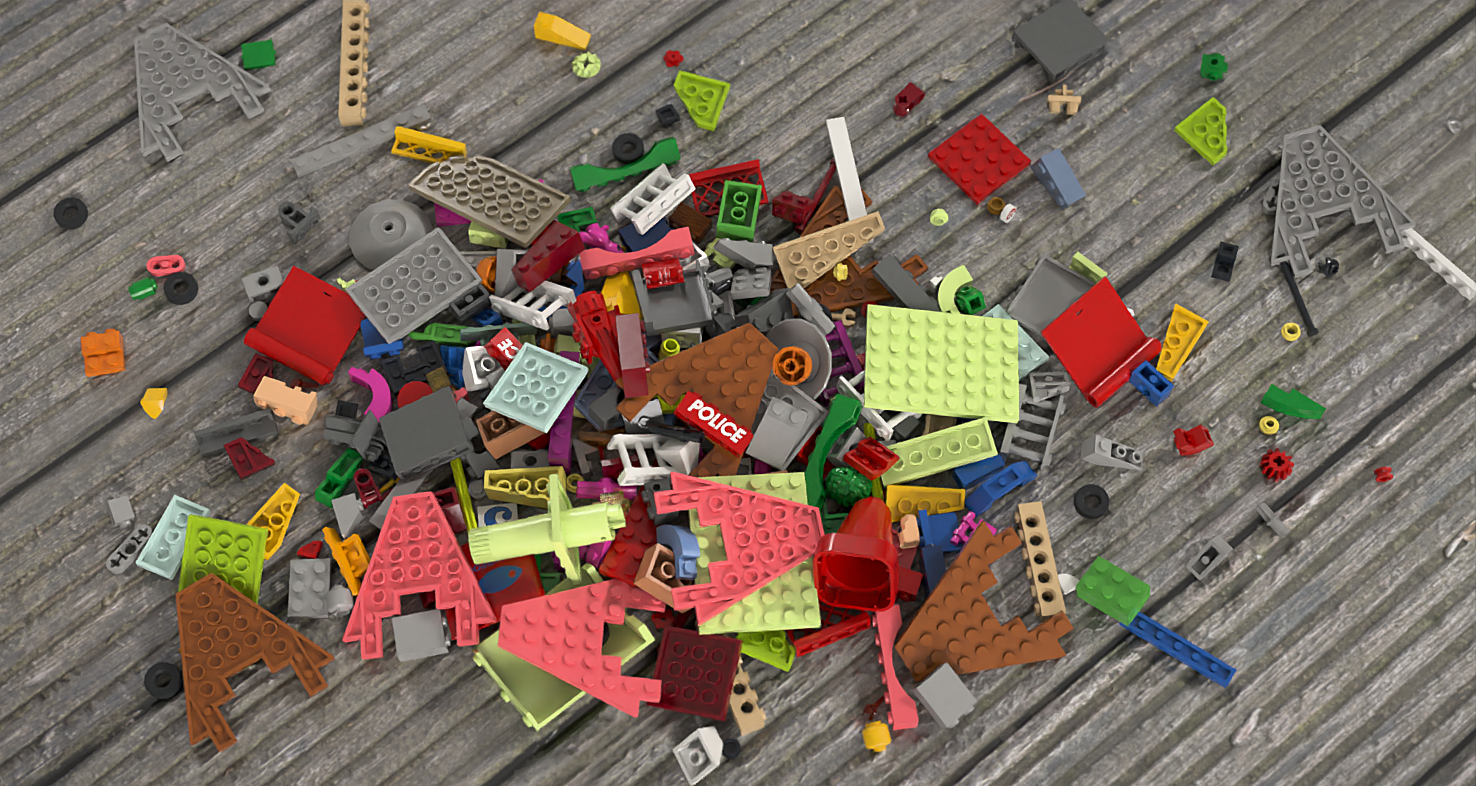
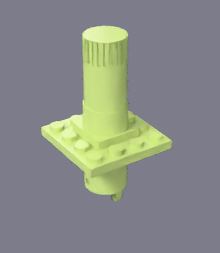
(558, 530)

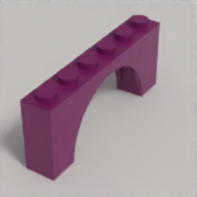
(561, 430)

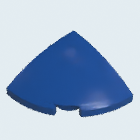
(453, 359)

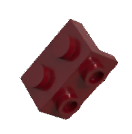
(792, 207)

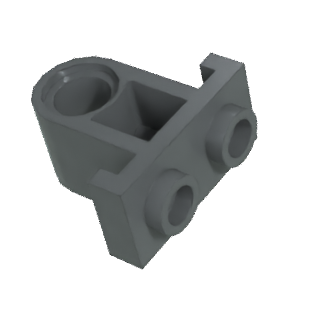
(298, 220)

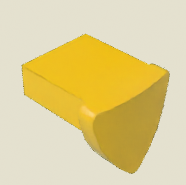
(154, 401)

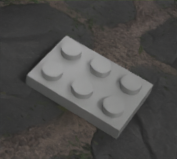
(751, 283)
(308, 588)

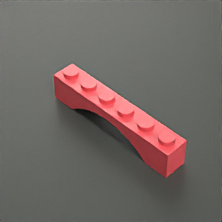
(600, 263)
(901, 706)

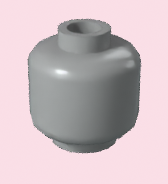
(339, 601)

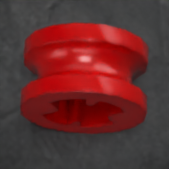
(1383, 474)

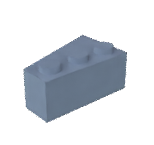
(1058, 178)

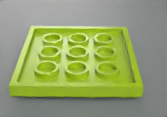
(226, 550)

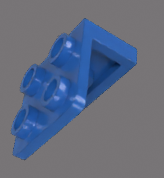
(376, 345)
(937, 530)

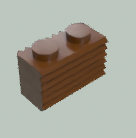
(687, 217)

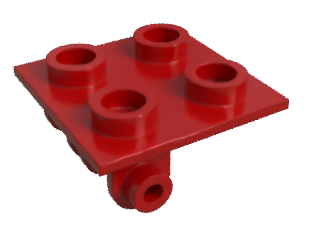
(663, 273)

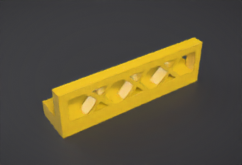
(431, 144)

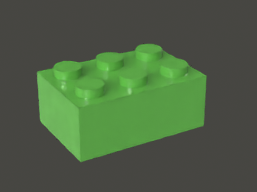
(738, 211)
(1113, 591)

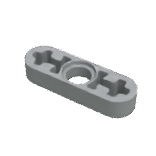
(124, 564)

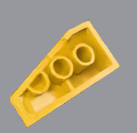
(276, 517)

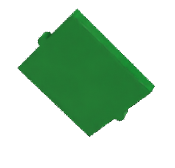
(258, 54)

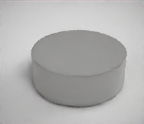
(257, 310)

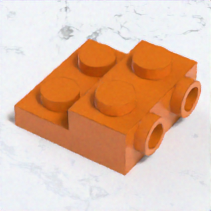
(103, 352)

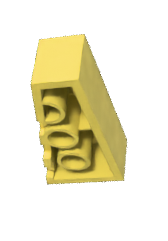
(522, 485)

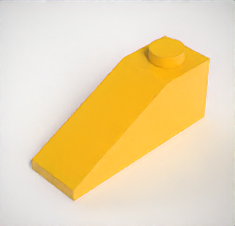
(559, 31)

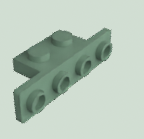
(487, 332)

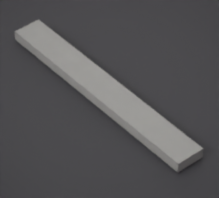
(411, 486)

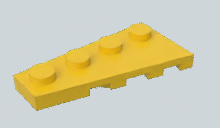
(1180, 339)
(909, 499)

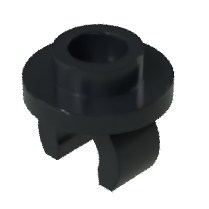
(1330, 268)

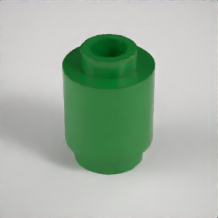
(143, 288)

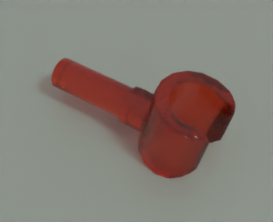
(299, 383)
(872, 709)

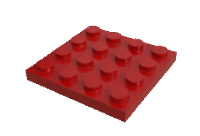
(979, 159)

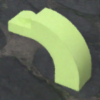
(950, 286)

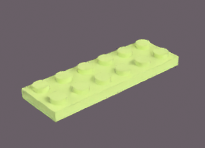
(940, 451)

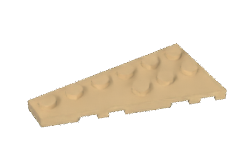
(816, 253)

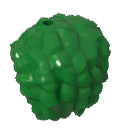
(847, 486)

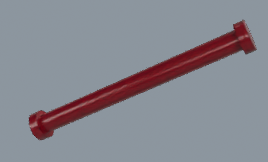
(822, 187)

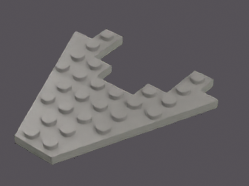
(175, 70)
(1324, 180)

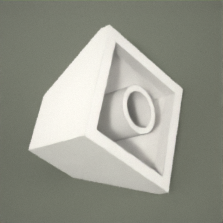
(699, 753)

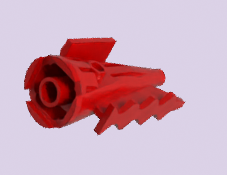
(596, 331)

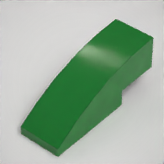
(1292, 404)
(338, 477)

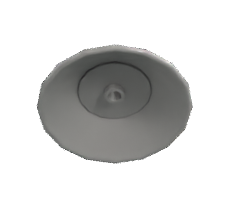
(374, 244)
(806, 336)

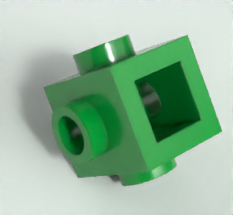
(1213, 66)
(970, 300)

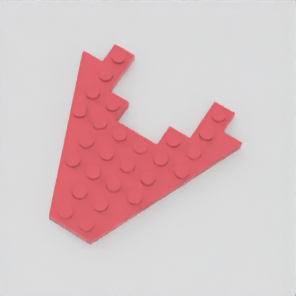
(759, 536)
(416, 556)
(565, 639)

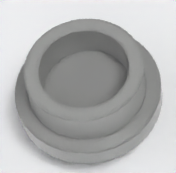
(477, 490)

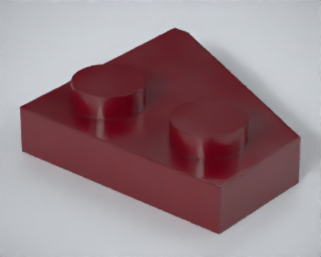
(256, 370)
(247, 458)

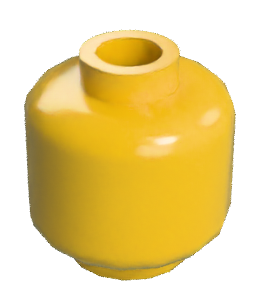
(876, 736)

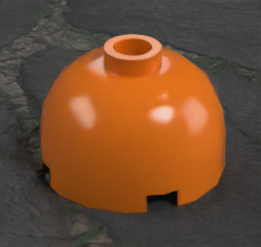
(487, 271)
(792, 365)

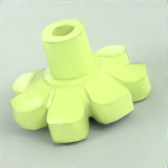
(344, 285)

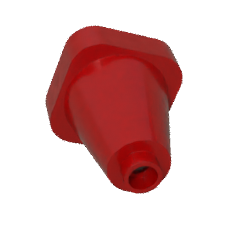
(859, 561)

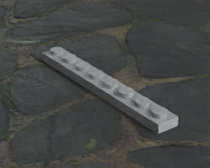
(359, 141)

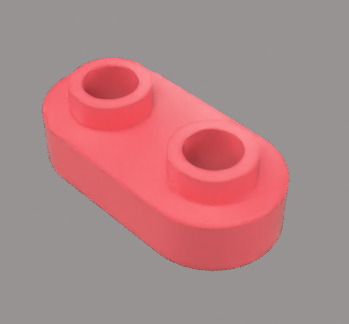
(166, 265)

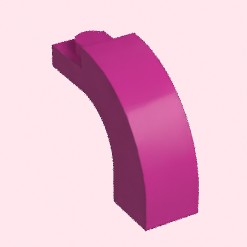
(382, 399)

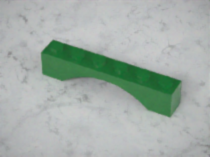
(587, 175)
(842, 416)

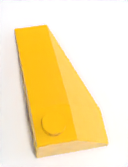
(620, 291)

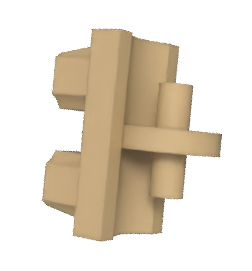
(1056, 100)

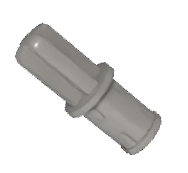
(1272, 520)

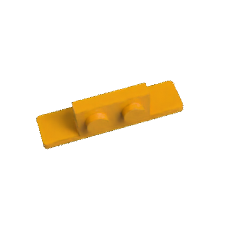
(350, 556)

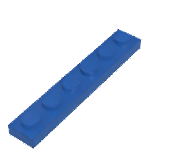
(1181, 649)

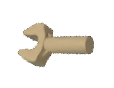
(842, 317)

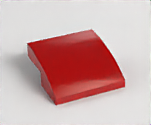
(871, 458)

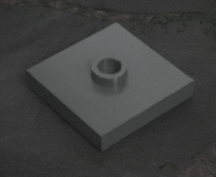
(649, 413)

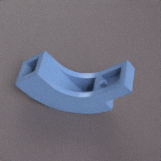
(684, 547)

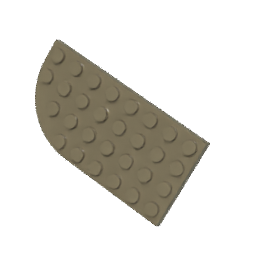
(492, 196)

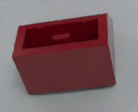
(451, 507)

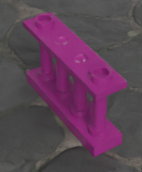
(851, 366)

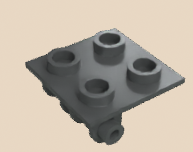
(369, 438)

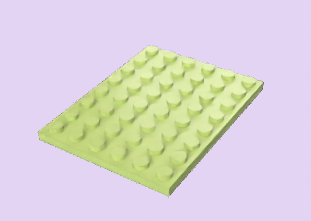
(941, 364)
(779, 605)

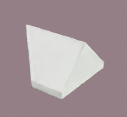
(680, 455)

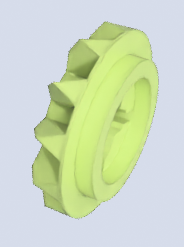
(591, 69)

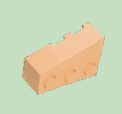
(285, 400)

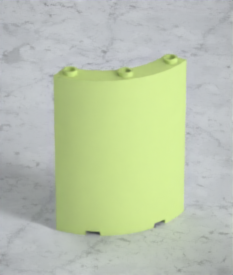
(538, 693)

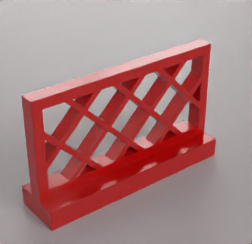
(721, 174)
(831, 634)

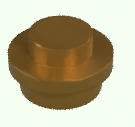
(995, 206)

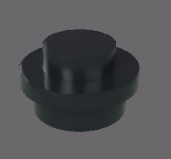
(731, 748)

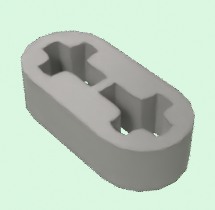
(1270, 197)

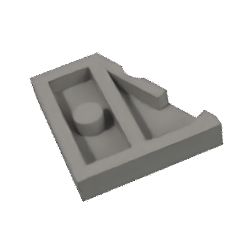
(1047, 385)

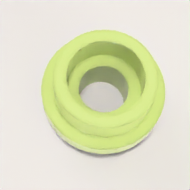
(938, 217)

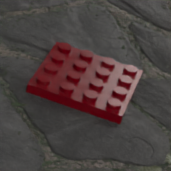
(696, 672)

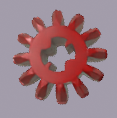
(1276, 464)

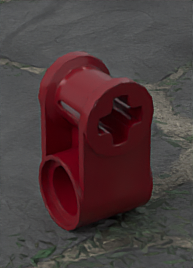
(908, 99)
(368, 491)

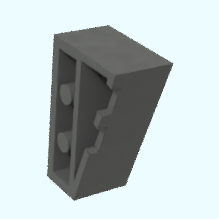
(767, 311)

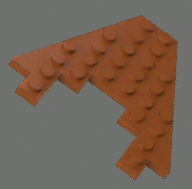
(860, 283)
(725, 372)
(960, 626)
(222, 636)

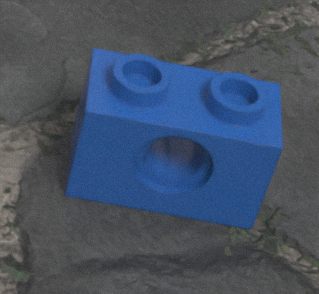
(1151, 383)

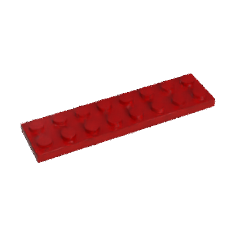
(631, 542)

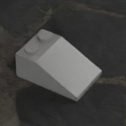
(776, 433)

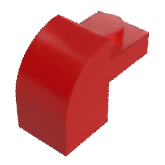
(1193, 440)

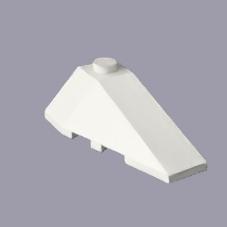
(476, 367)

